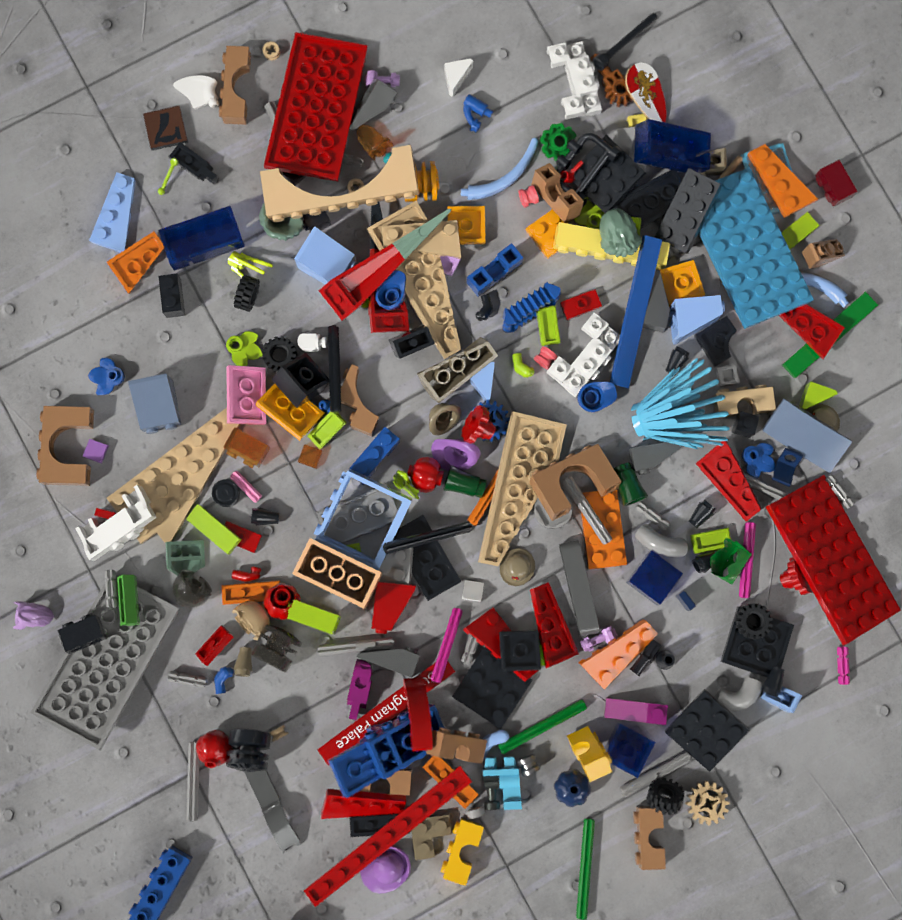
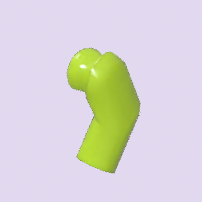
(521, 368)

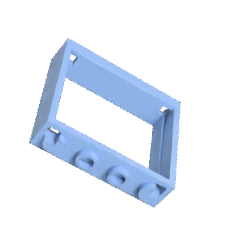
(329, 512)

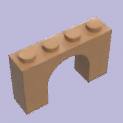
(55, 421)
(590, 462)

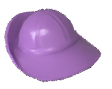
(455, 453)
(387, 871)

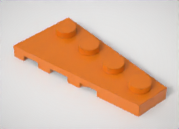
(781, 182)

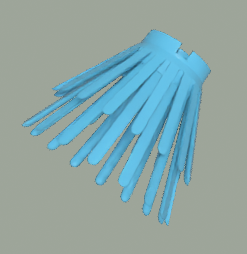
(663, 421)

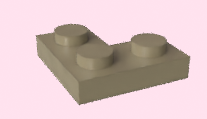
(422, 835)

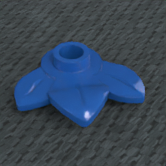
(104, 376)
(761, 459)

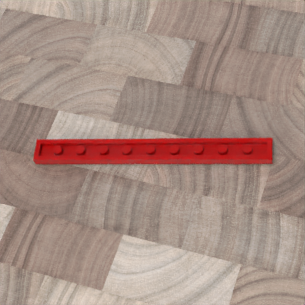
(387, 836)

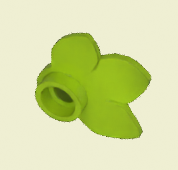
(589, 213)
(247, 348)
(402, 481)

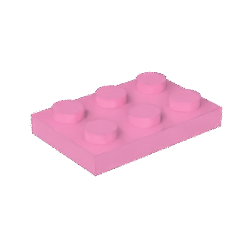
(244, 388)

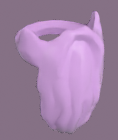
(32, 615)

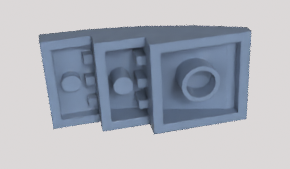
(807, 435)

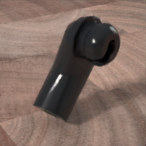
(487, 308)

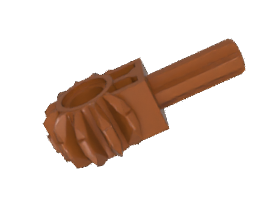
(612, 81)

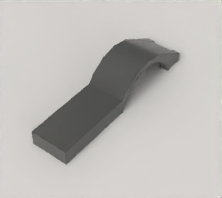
(272, 809)

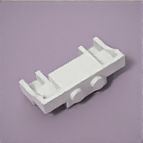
(580, 77)
(590, 359)
(119, 528)

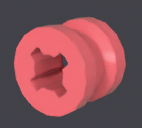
(528, 196)
(545, 357)

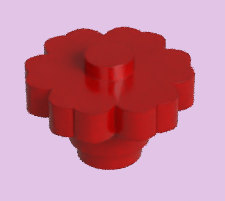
(478, 425)
(794, 578)

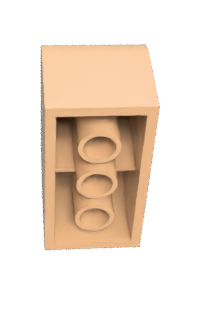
(337, 573)

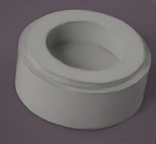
(475, 812)

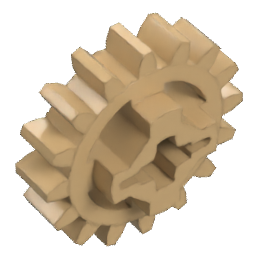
(699, 805)

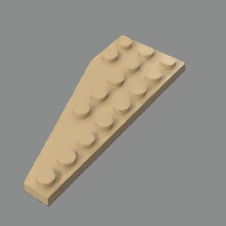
(425, 283)
(528, 446)

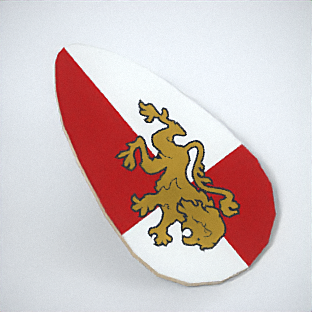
(646, 91)

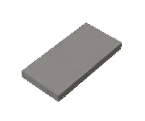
(360, 515)

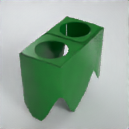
(719, 560)

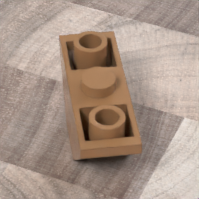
(822, 252)

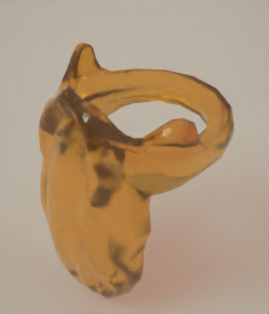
(373, 141)

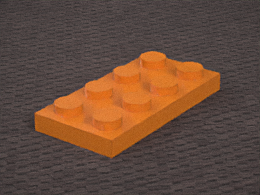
(608, 512)

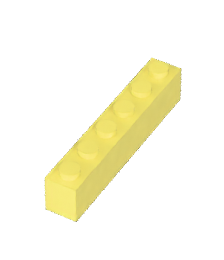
(587, 241)

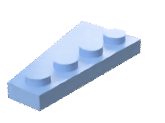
(113, 222)

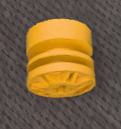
(427, 182)

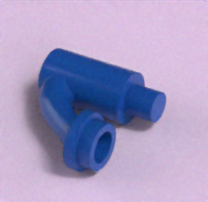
(477, 106)

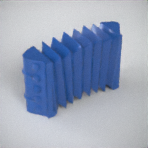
(527, 307)

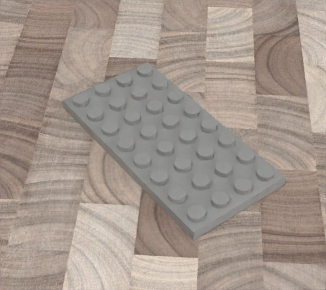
(97, 682)

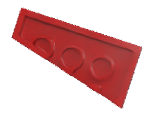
(814, 328)
(727, 476)
(553, 631)
(486, 632)
(361, 804)

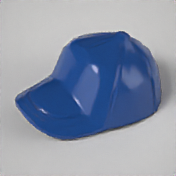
(392, 291)
(597, 396)

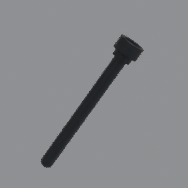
(602, 60)

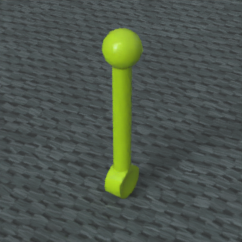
(174, 162)

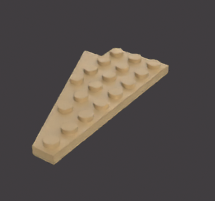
(178, 478)

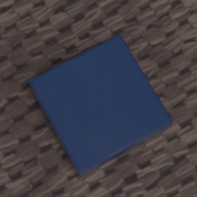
(685, 600)

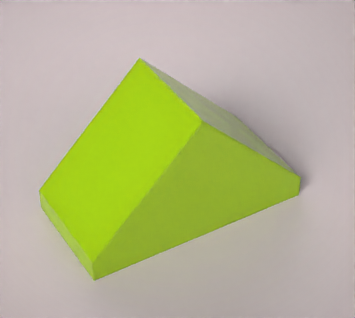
(815, 394)

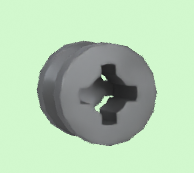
(528, 765)

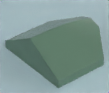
(185, 556)

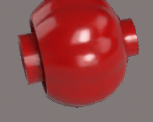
(426, 474)
(278, 599)
(213, 748)

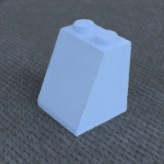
(323, 257)
(694, 315)

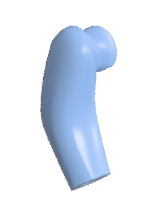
(495, 738)

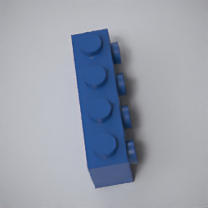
(162, 885)

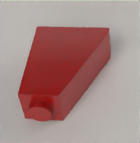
(389, 605)

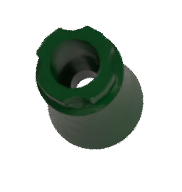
(464, 483)
(630, 486)

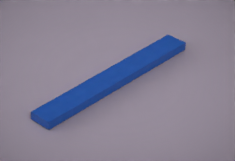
(635, 311)

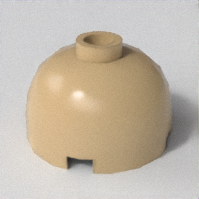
(252, 618)

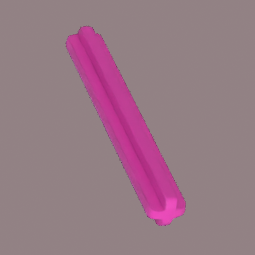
(746, 572)
(446, 645)

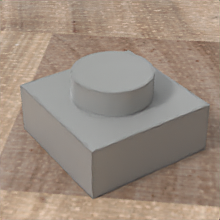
(727, 375)

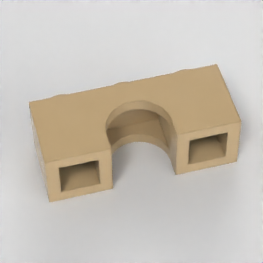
(760, 399)

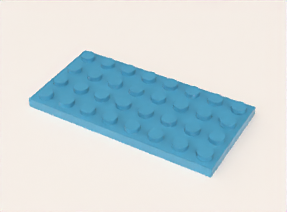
(751, 252)

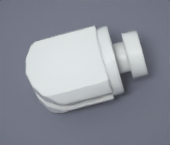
(311, 342)

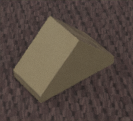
(717, 162)

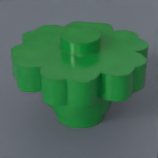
(556, 140)

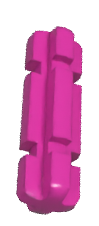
(843, 665)

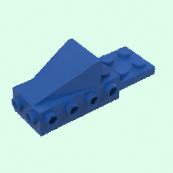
(379, 753)

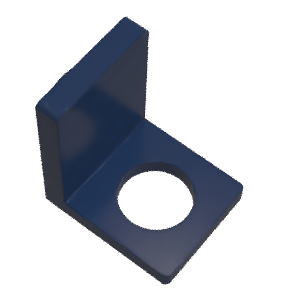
(785, 468)

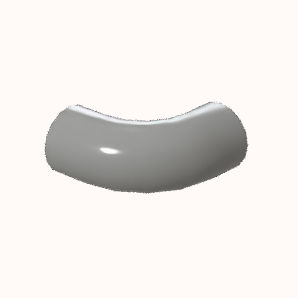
(661, 544)
(742, 698)

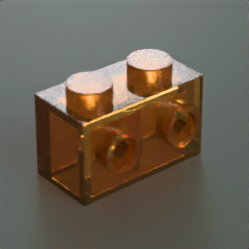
(246, 448)

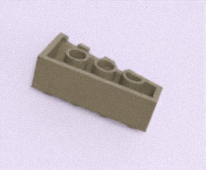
(455, 371)

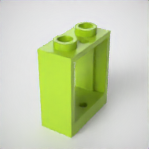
(313, 617)

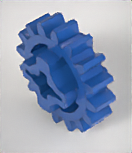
(501, 425)

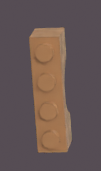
(237, 62)

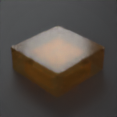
(310, 456)

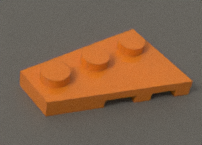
(135, 261)

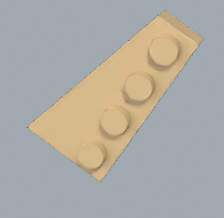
(441, 241)

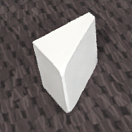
(473, 591)

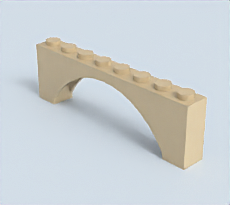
(394, 181)

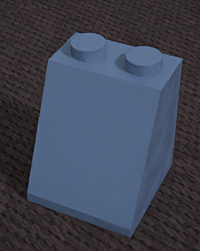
(155, 403)

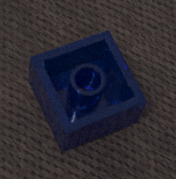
(654, 578)
(628, 749)

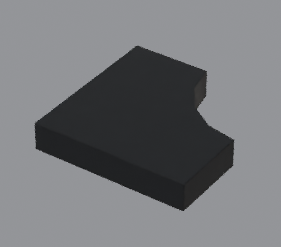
(716, 340)

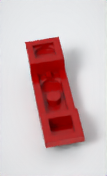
(418, 714)

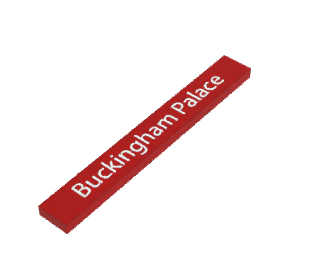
(379, 714)

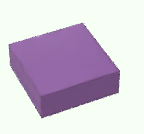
(95, 451)

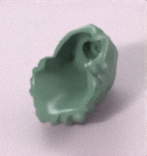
(280, 230)
(619, 233)

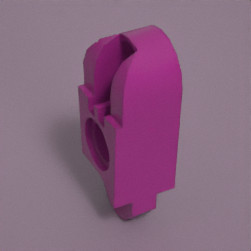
(359, 687)

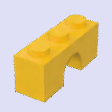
(590, 753)
(455, 868)

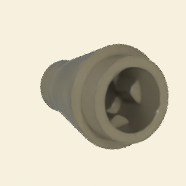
(243, 664)

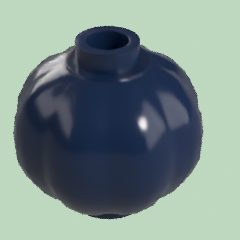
(564, 783)

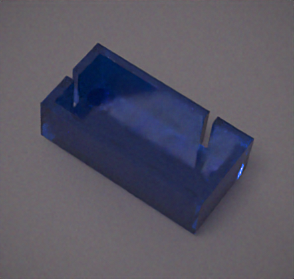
(671, 146)
(201, 238)

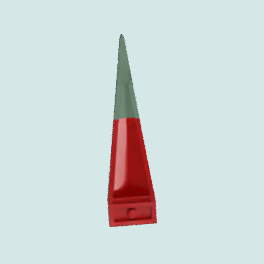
(353, 287)

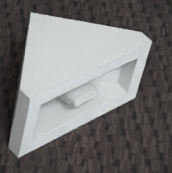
(456, 73)

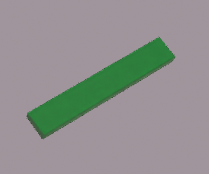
(848, 318)

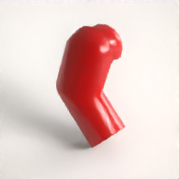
(246, 576)

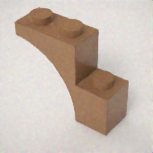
(362, 419)

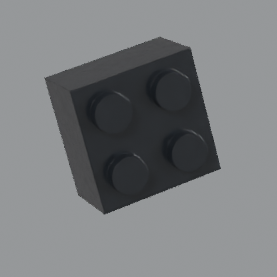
(301, 380)

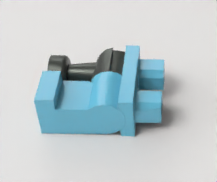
(502, 778)

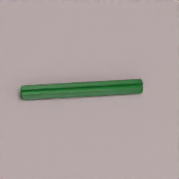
(542, 726)
(585, 869)

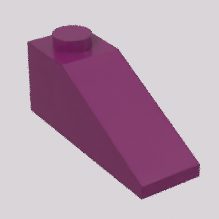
(636, 711)

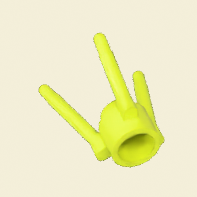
(240, 261)

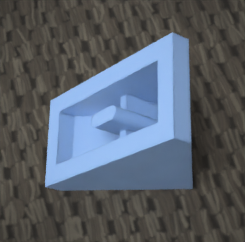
(483, 381)
(786, 700)

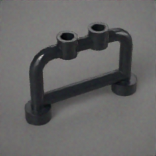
(575, 148)

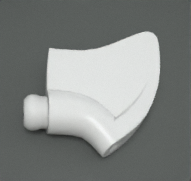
(198, 90)

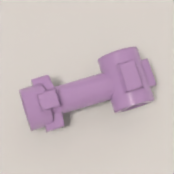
(394, 79)
(607, 635)

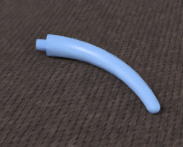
(499, 185)
(833, 291)

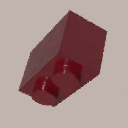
(835, 183)

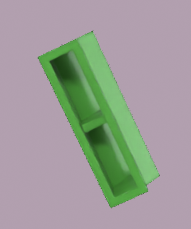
(128, 600)

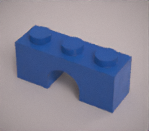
(501, 266)
(378, 449)

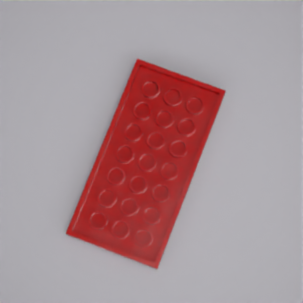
(316, 107)
(833, 559)

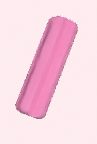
(245, 486)

